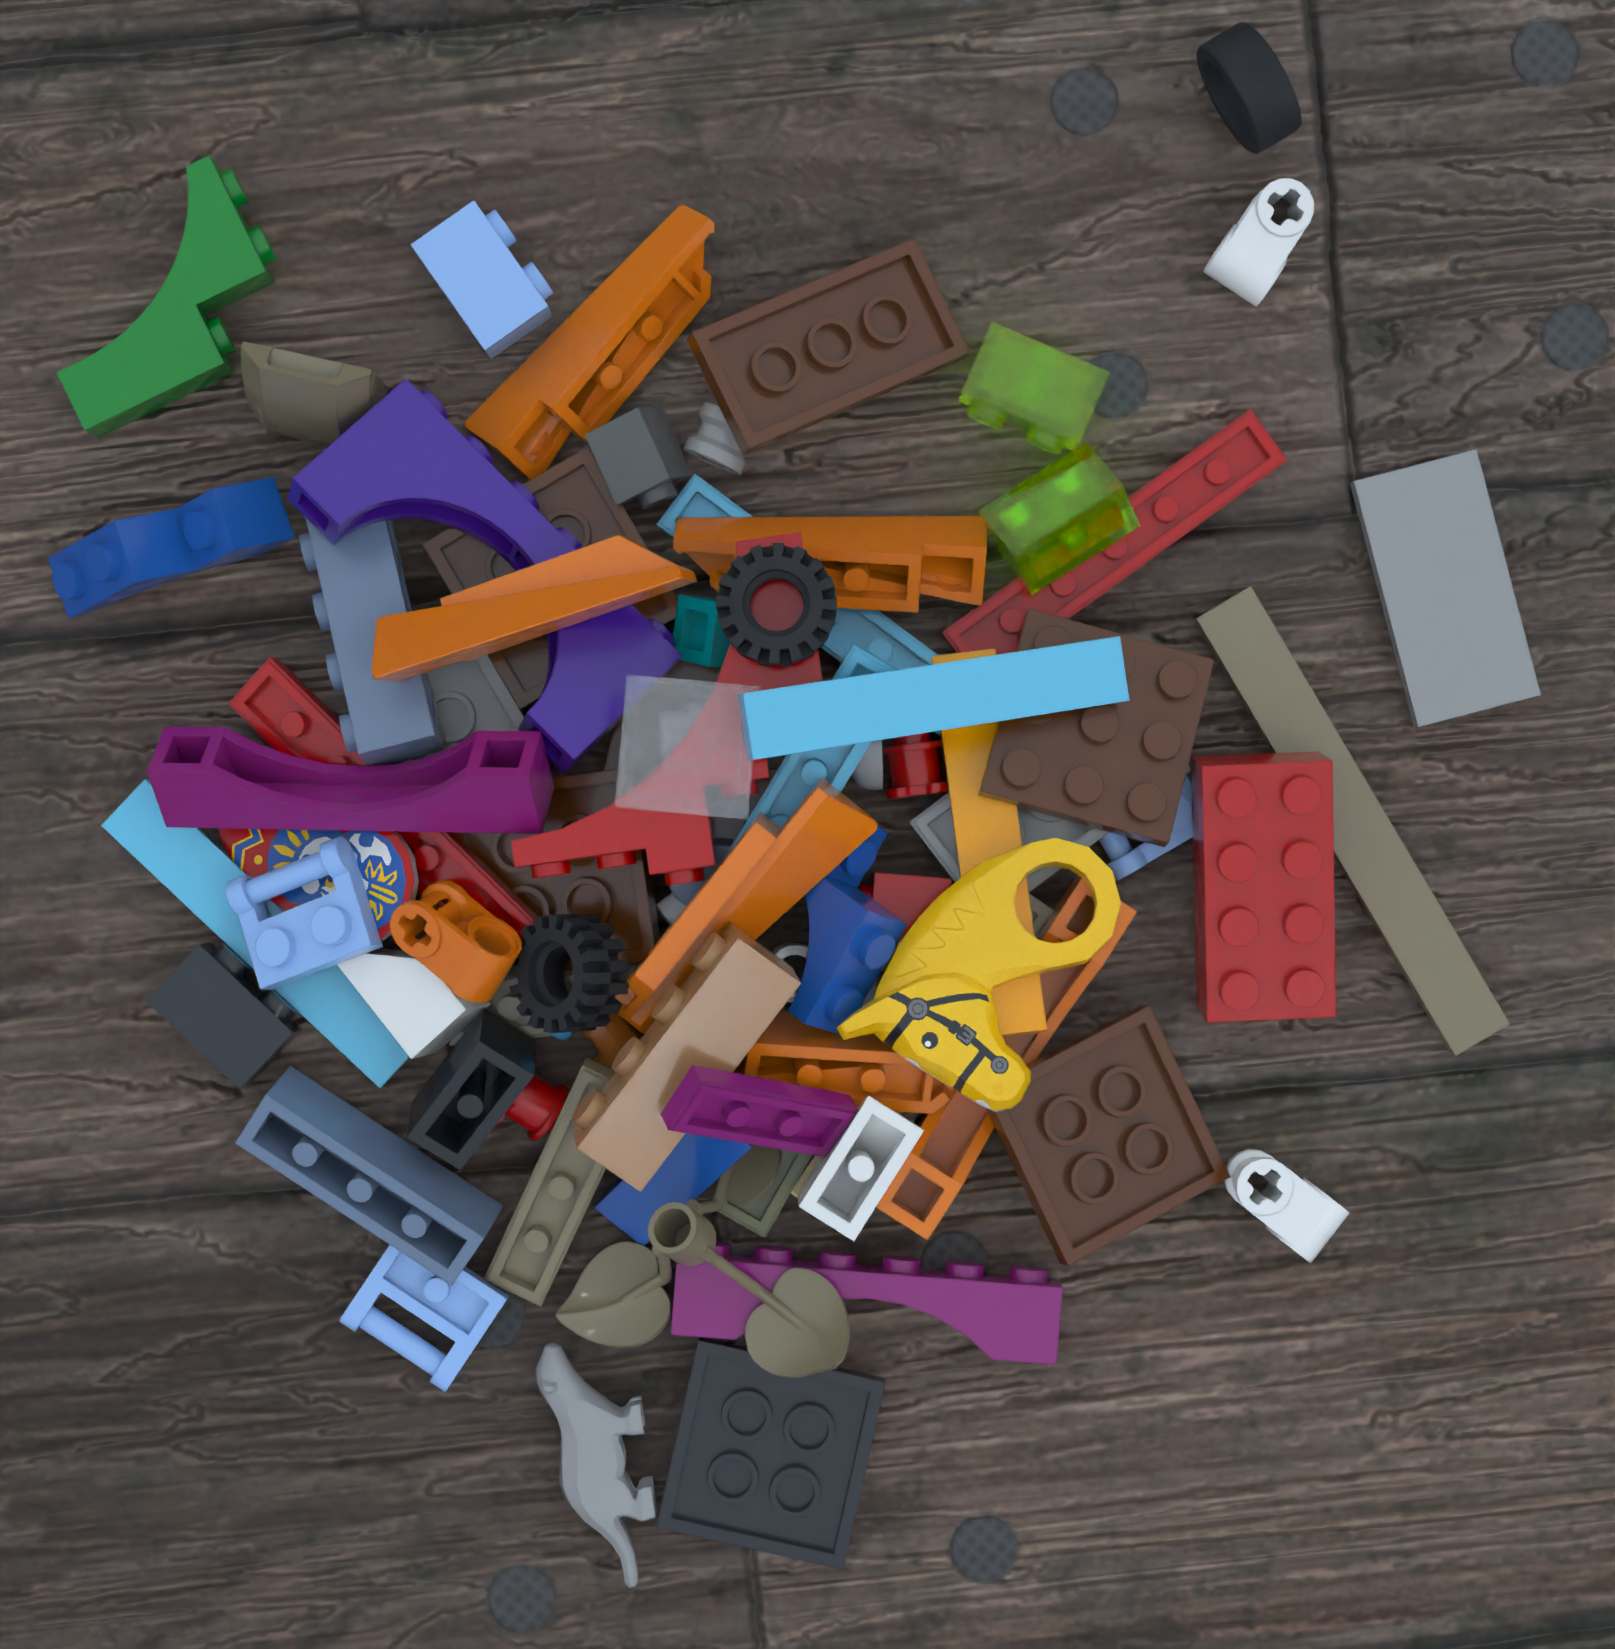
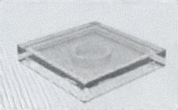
(684, 748)

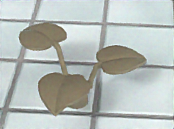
(623, 1302)

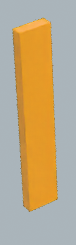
(984, 831)

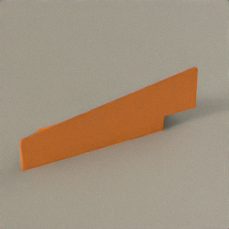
(871, 559)
(751, 889)

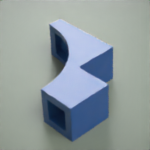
(170, 544)
(847, 942)

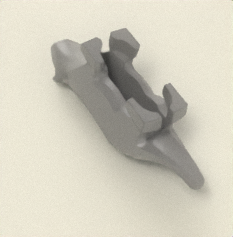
(595, 1454)

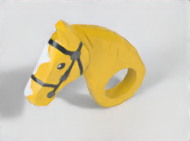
(939, 983)

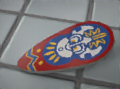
(382, 858)

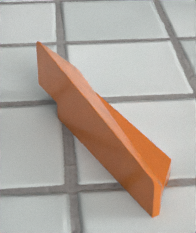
(600, 349)
(522, 607)
(852, 1066)

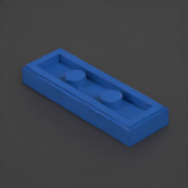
(683, 1176)

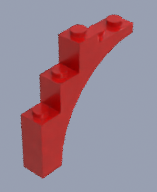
(677, 842)

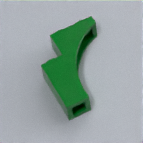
(173, 342)

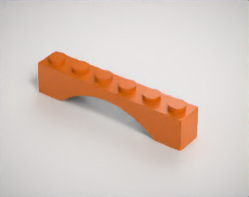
(962, 1127)

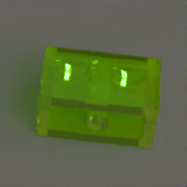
(1032, 389)
(1059, 517)

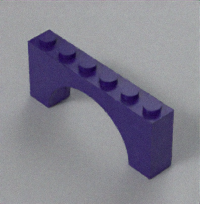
(416, 465)

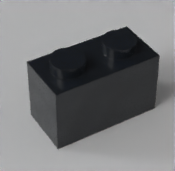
(226, 1012)
(472, 1089)

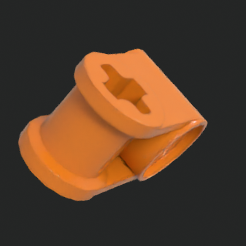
(462, 941)

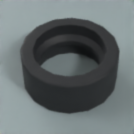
(1249, 87)

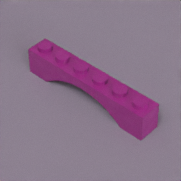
(231, 782)
(1002, 1314)

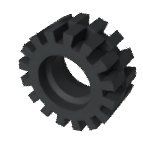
(769, 564)
(594, 969)

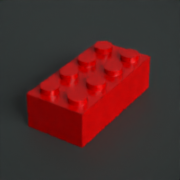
(1264, 886)

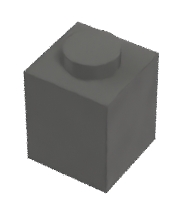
(639, 457)

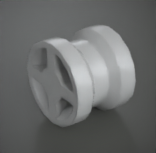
(715, 442)

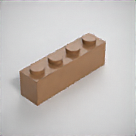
(702, 1024)

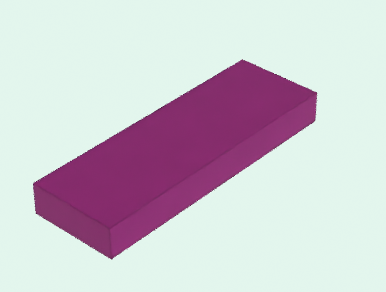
(758, 1111)

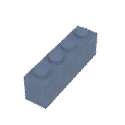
(359, 584)
(369, 1174)

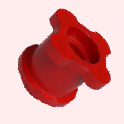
(914, 766)
(538, 1107)

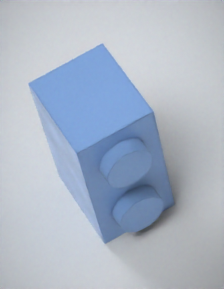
(483, 279)

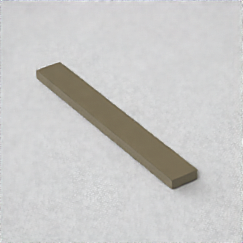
(1363, 835)

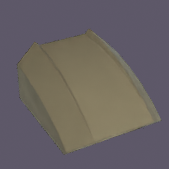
(306, 394)

